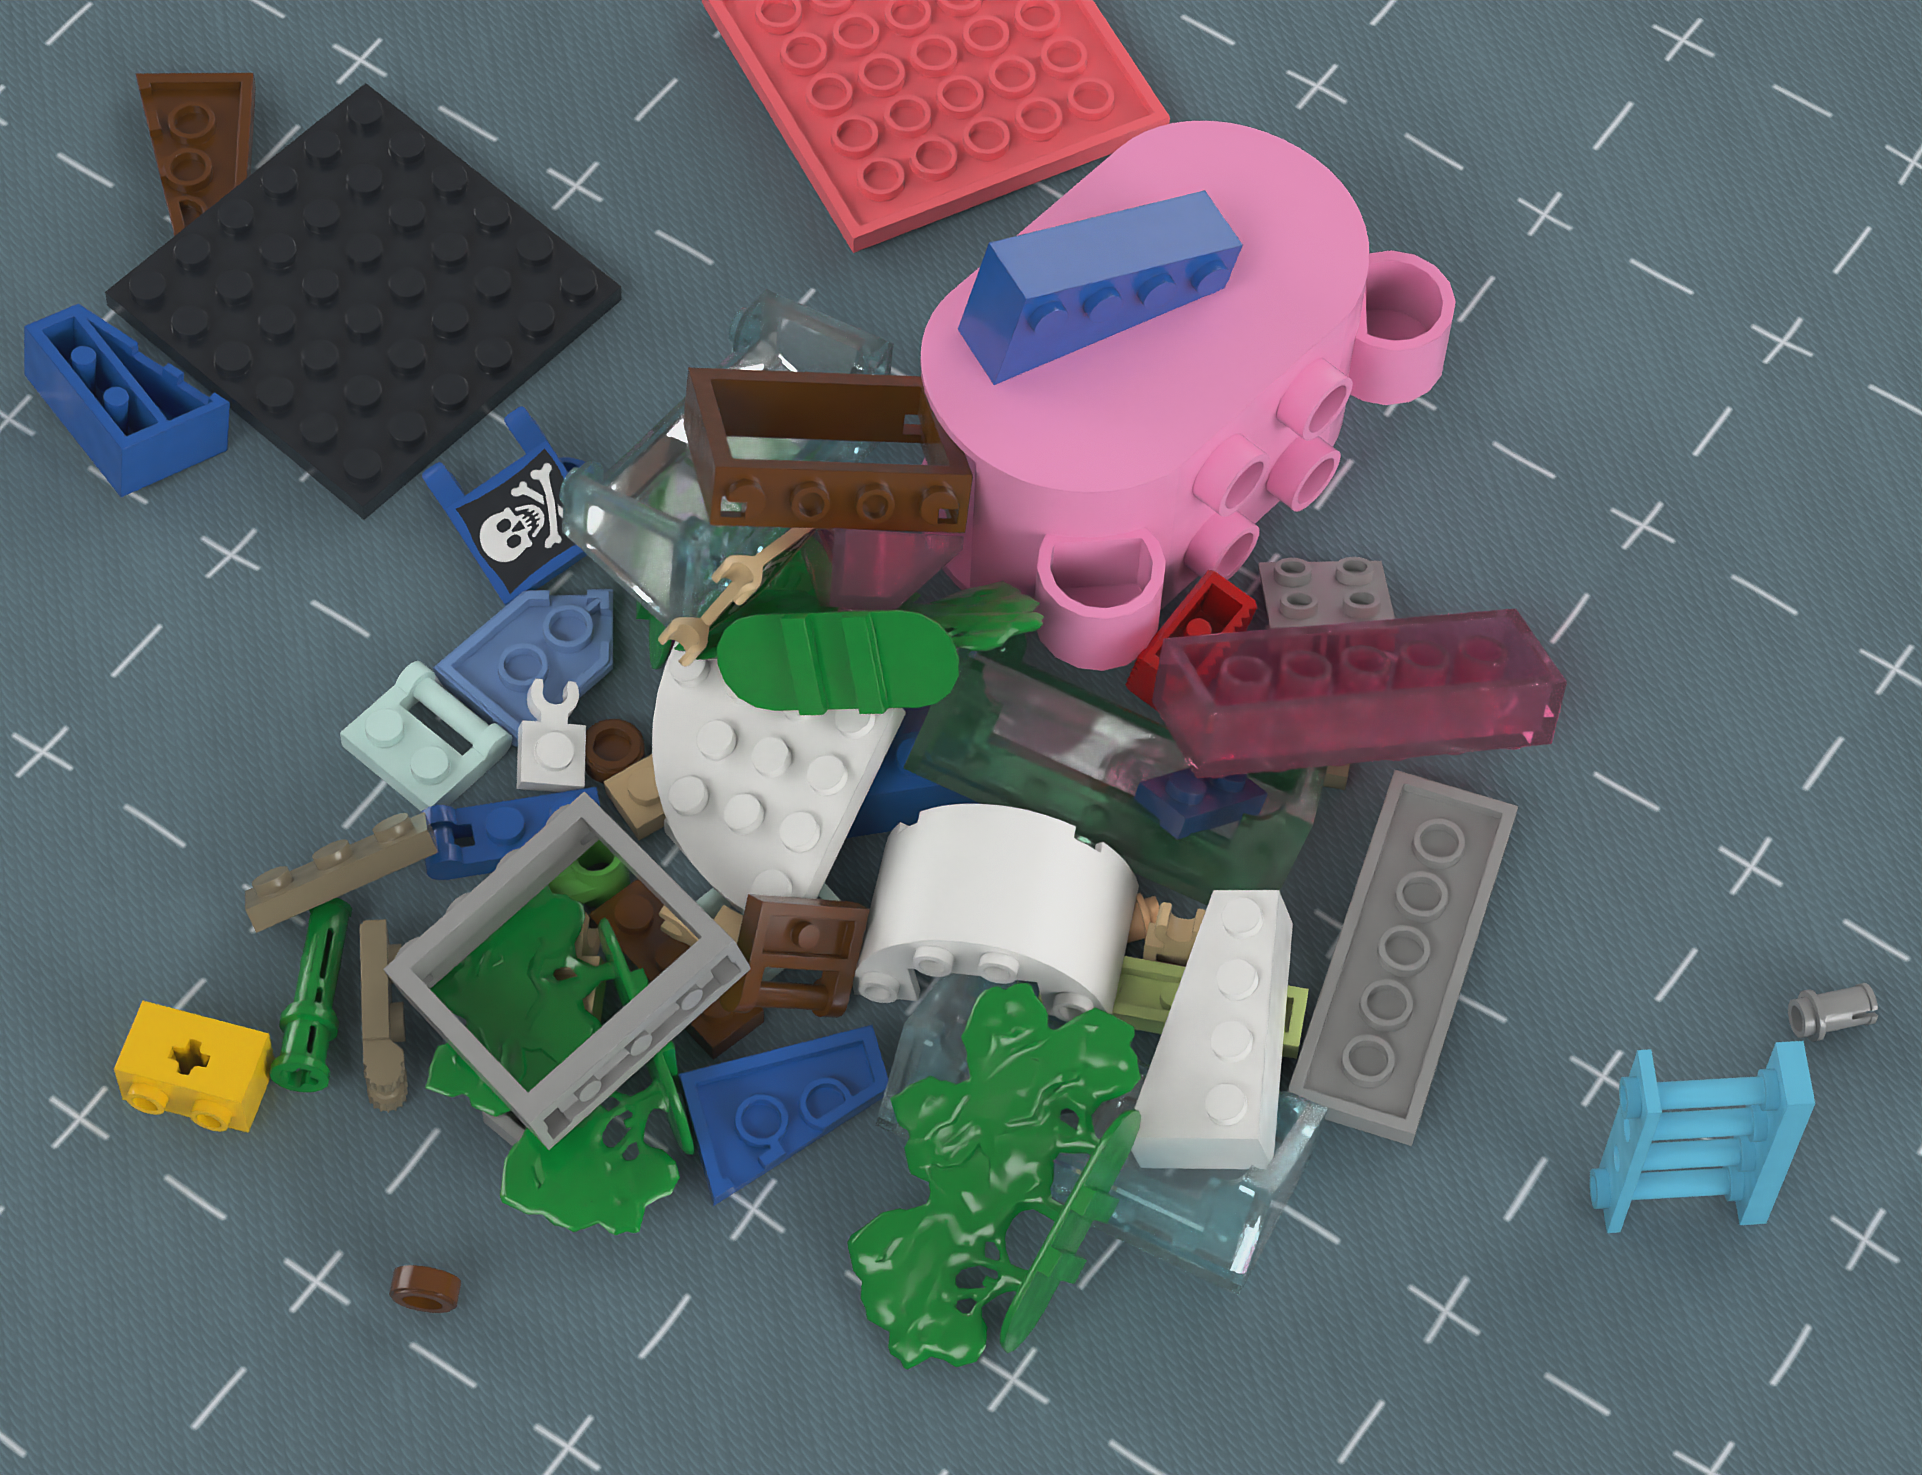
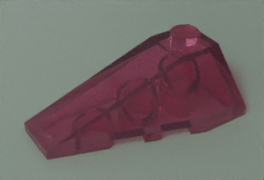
(873, 567)

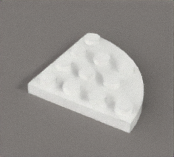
(760, 790)

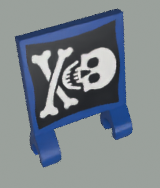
(514, 516)

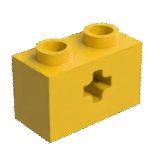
(194, 1067)

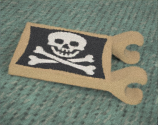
(749, 579)

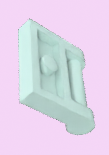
(411, 754)

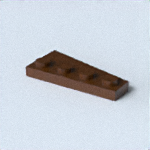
(199, 136)

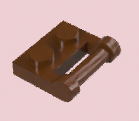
(798, 936)

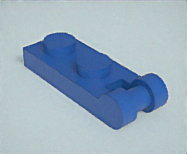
(495, 830)

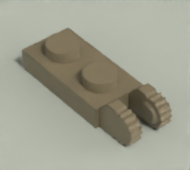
(381, 1020)

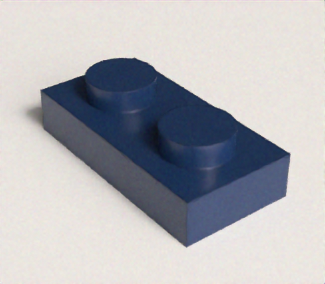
(1199, 804)

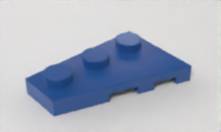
(778, 1102)

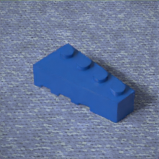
(1093, 279)

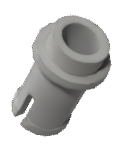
(1816, 1014)

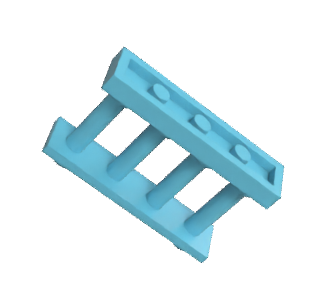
(1752, 1162)

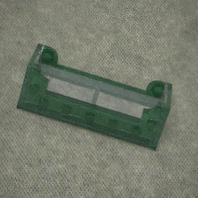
(1074, 756)

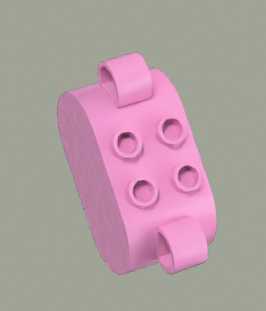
(1169, 441)

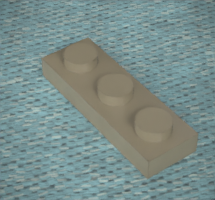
(339, 869)

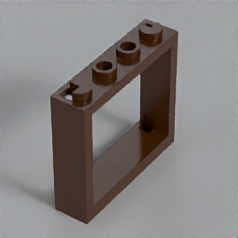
(819, 492)

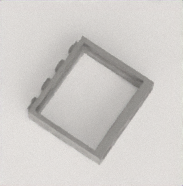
(624, 1040)

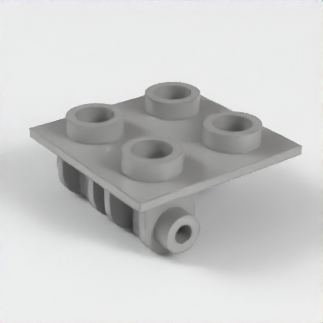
(1324, 592)

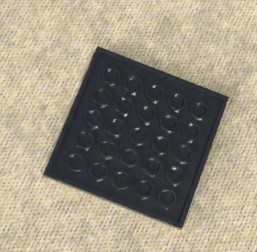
(364, 299)

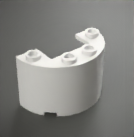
(1000, 901)

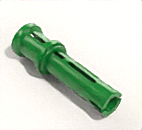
(310, 1020)

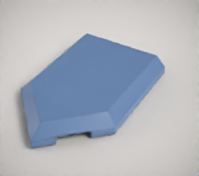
(526, 640)

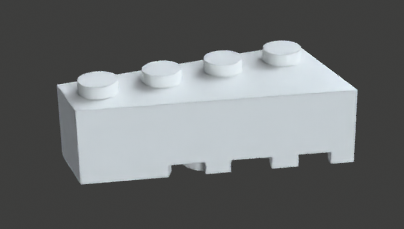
(1220, 1052)

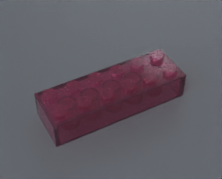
(1357, 692)

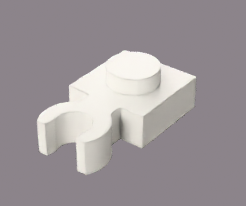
(550, 748)

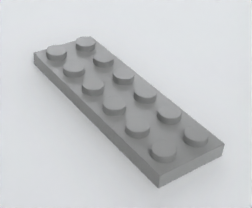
(1402, 956)

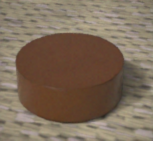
(612, 748)
(425, 1289)

